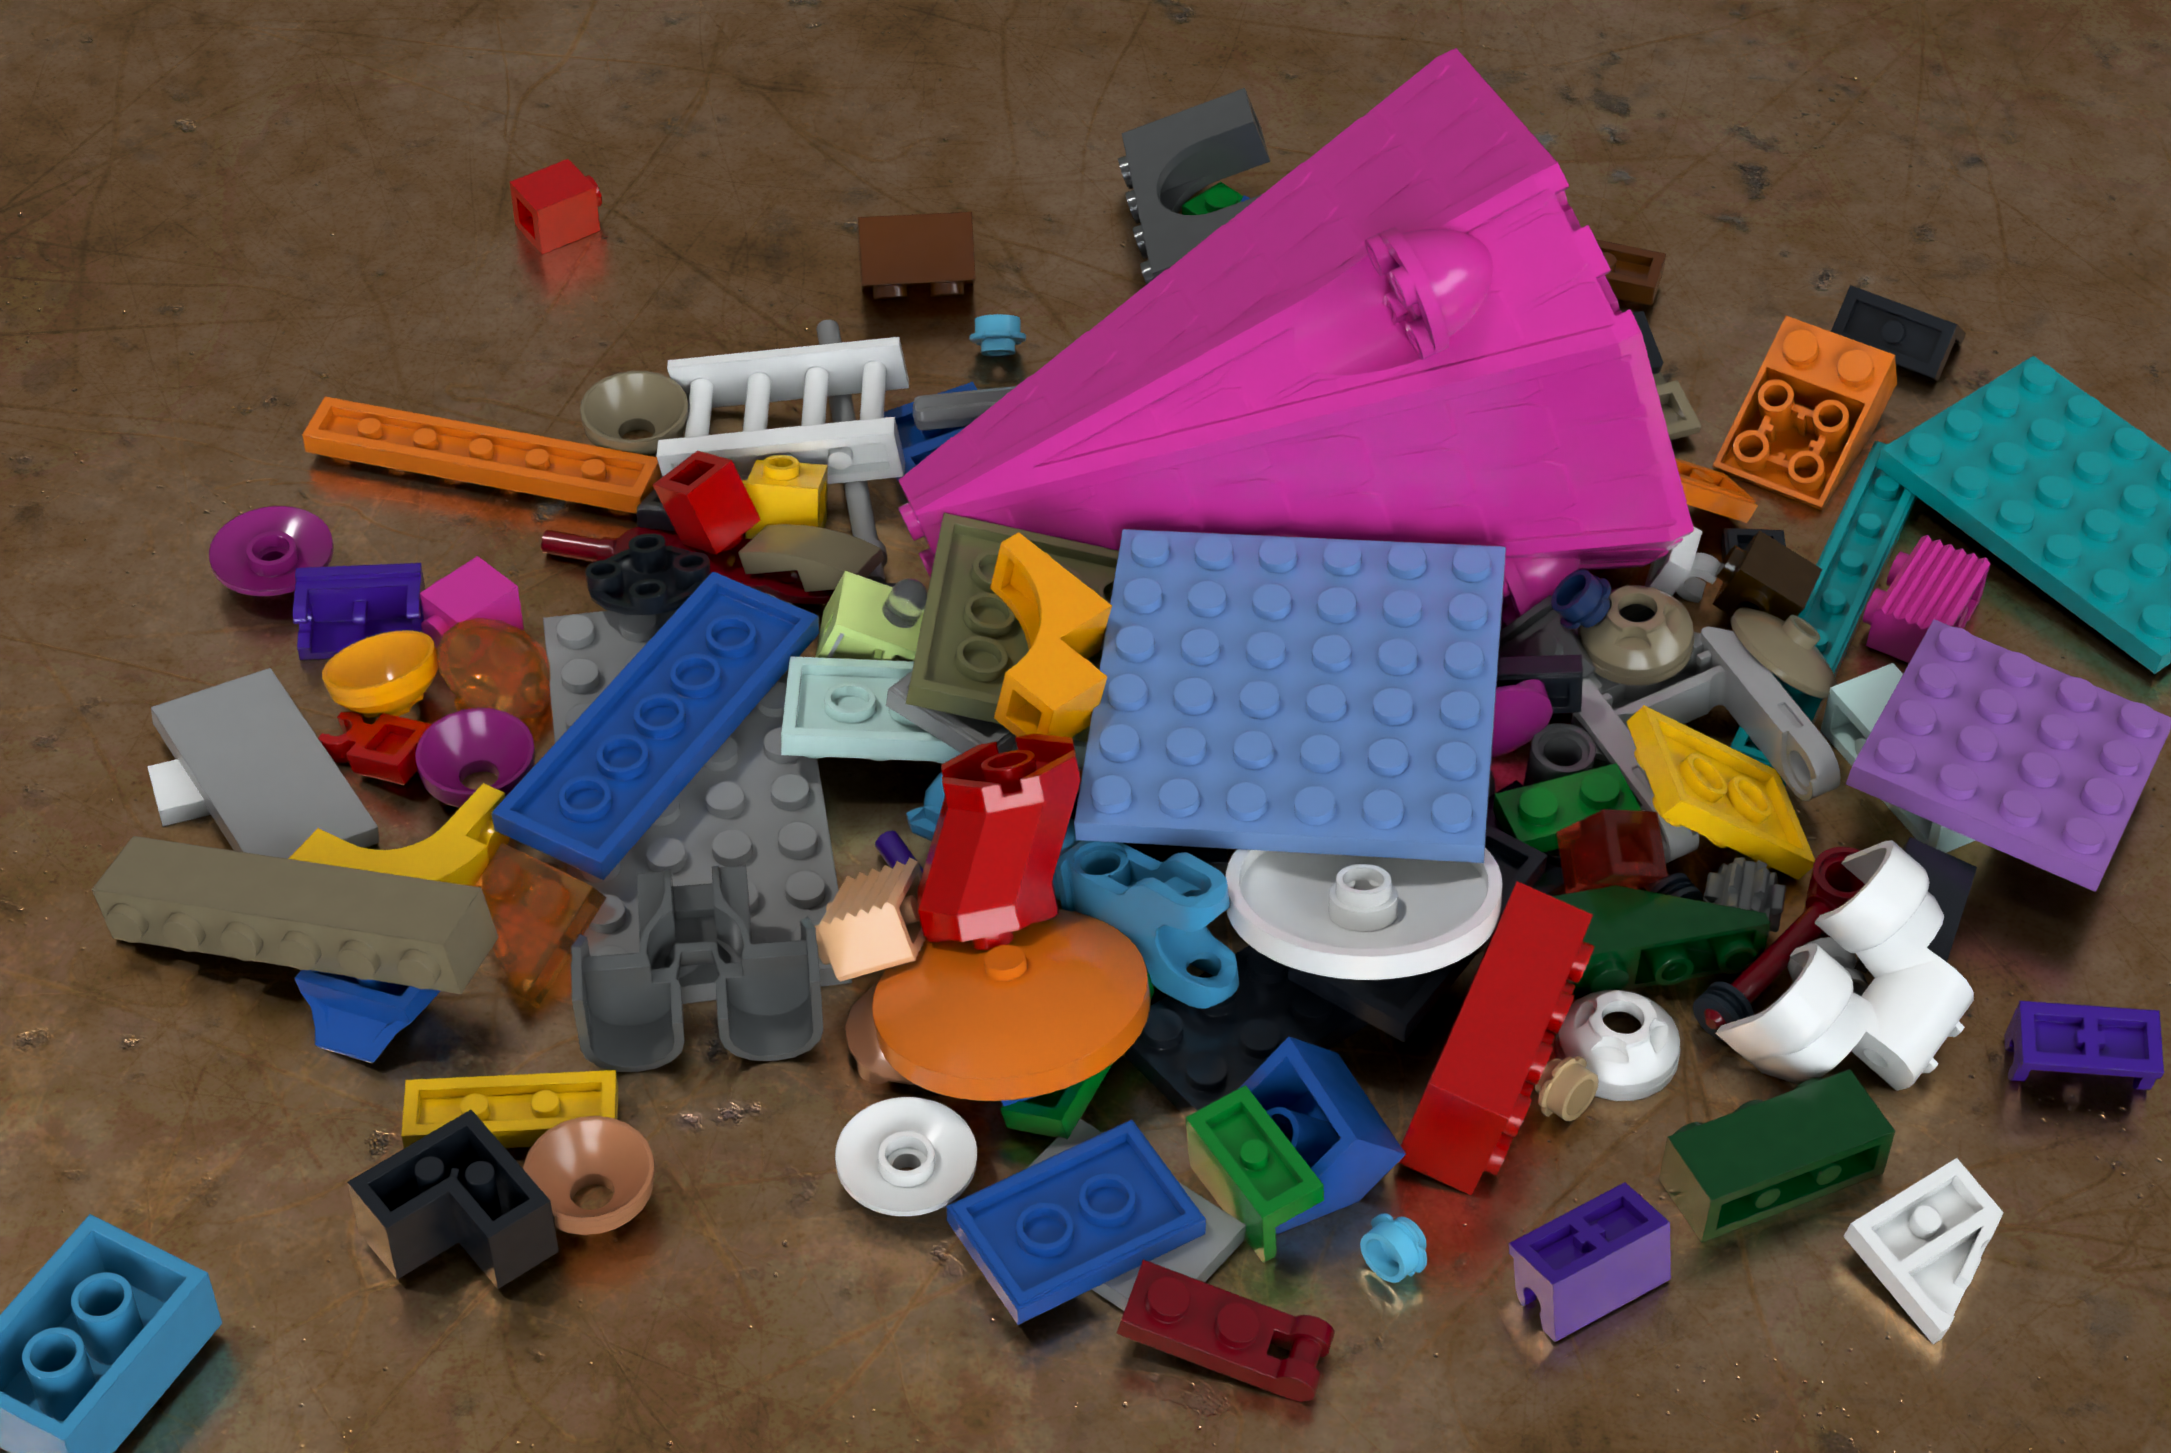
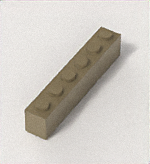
(297, 914)

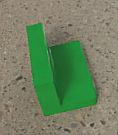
(1250, 1167)

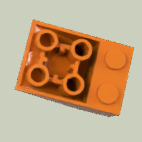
(1808, 413)

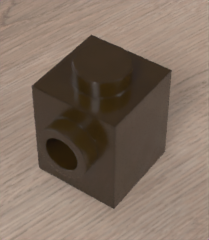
(1765, 579)

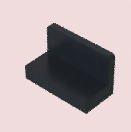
(1914, 337)

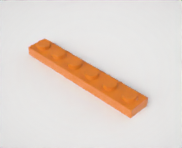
(481, 454)

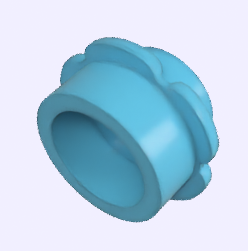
(997, 334)
(1394, 1248)

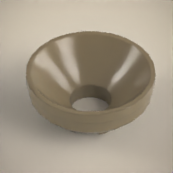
(634, 403)
(1640, 650)

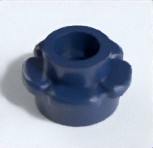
(1581, 599)

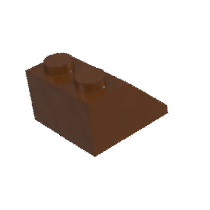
(916, 253)

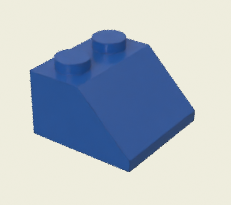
(1327, 1122)

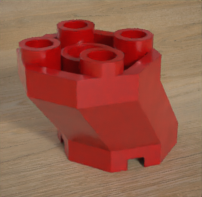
(998, 840)

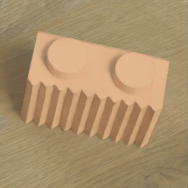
(872, 922)

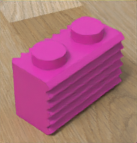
(1924, 587)

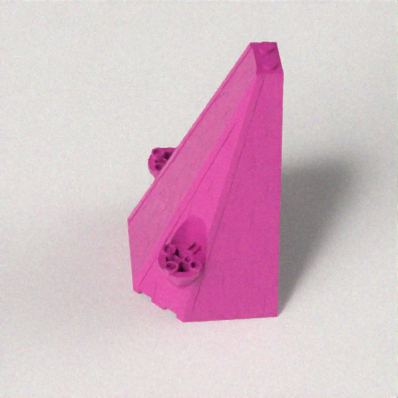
(1355, 356)

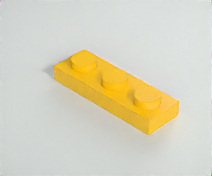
(510, 1106)

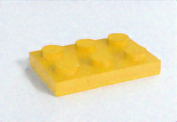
(1719, 793)

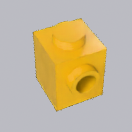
(787, 492)

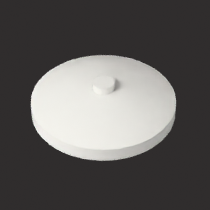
(1361, 911)

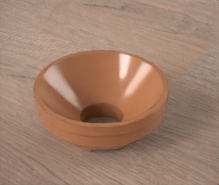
(592, 1153)

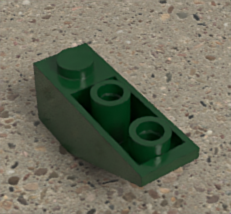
(1662, 938)

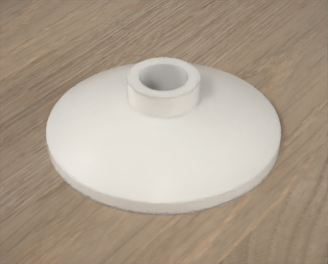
(903, 1135)

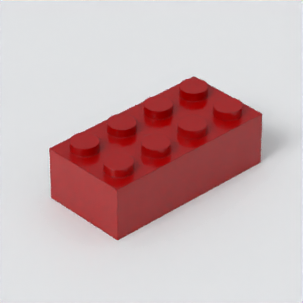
(1499, 1041)

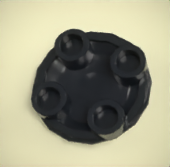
(646, 577)

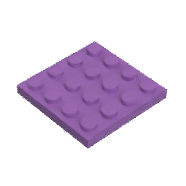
(2012, 754)

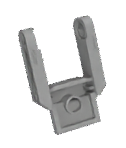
(1715, 675)

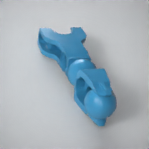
(1149, 901)

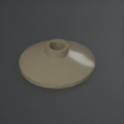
(1785, 649)

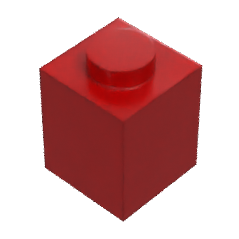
(556, 206)
(707, 503)

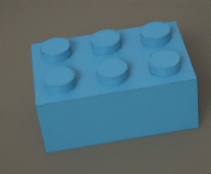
(98, 1341)

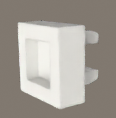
(1680, 568)

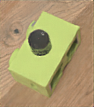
(872, 620)

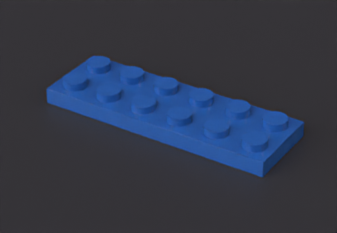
(655, 725)

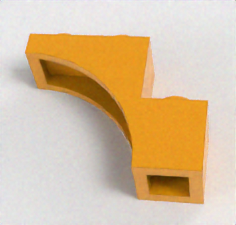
(1064, 626)

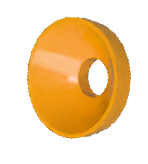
(382, 673)

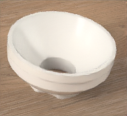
(1626, 1064)

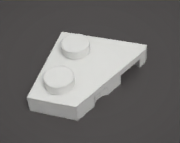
(1928, 1243)

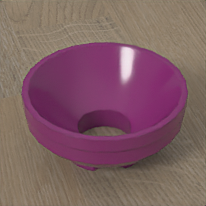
(470, 744)

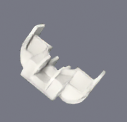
(1900, 1014)

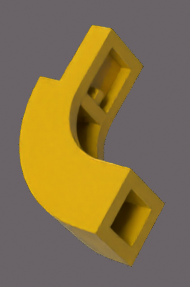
(451, 855)

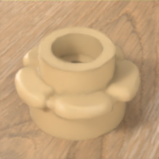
(1566, 1088)

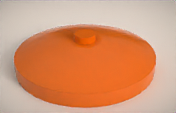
(1014, 1015)

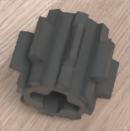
(1747, 887)

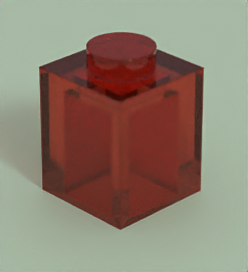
(1612, 850)

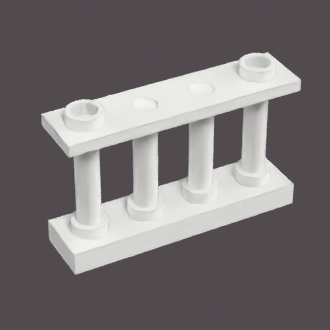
(851, 449)

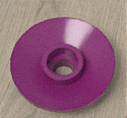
(264, 548)

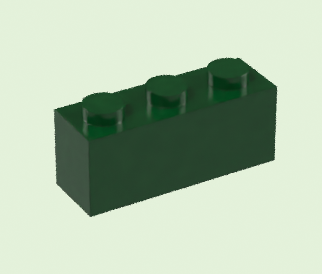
(1775, 1154)

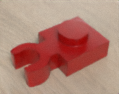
(377, 750)

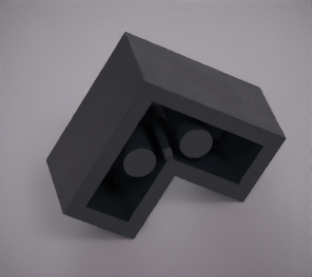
(450, 1192)

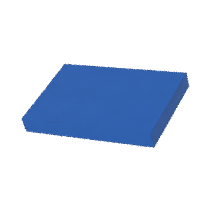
(1075, 1221)

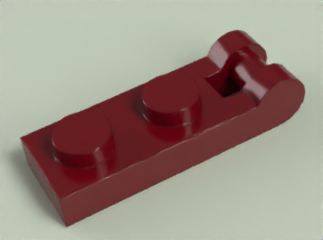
(1225, 1332)

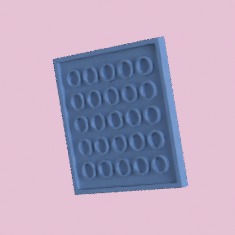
(1296, 696)

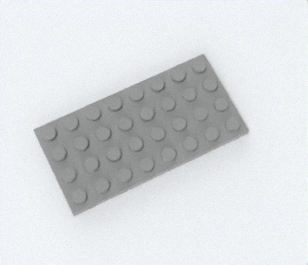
(735, 811)

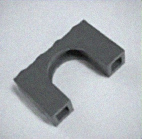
(1178, 158)

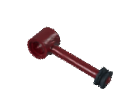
(1828, 889)

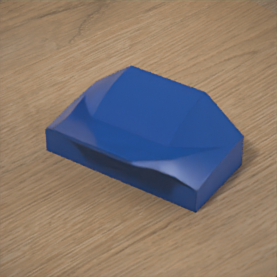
(359, 1014)

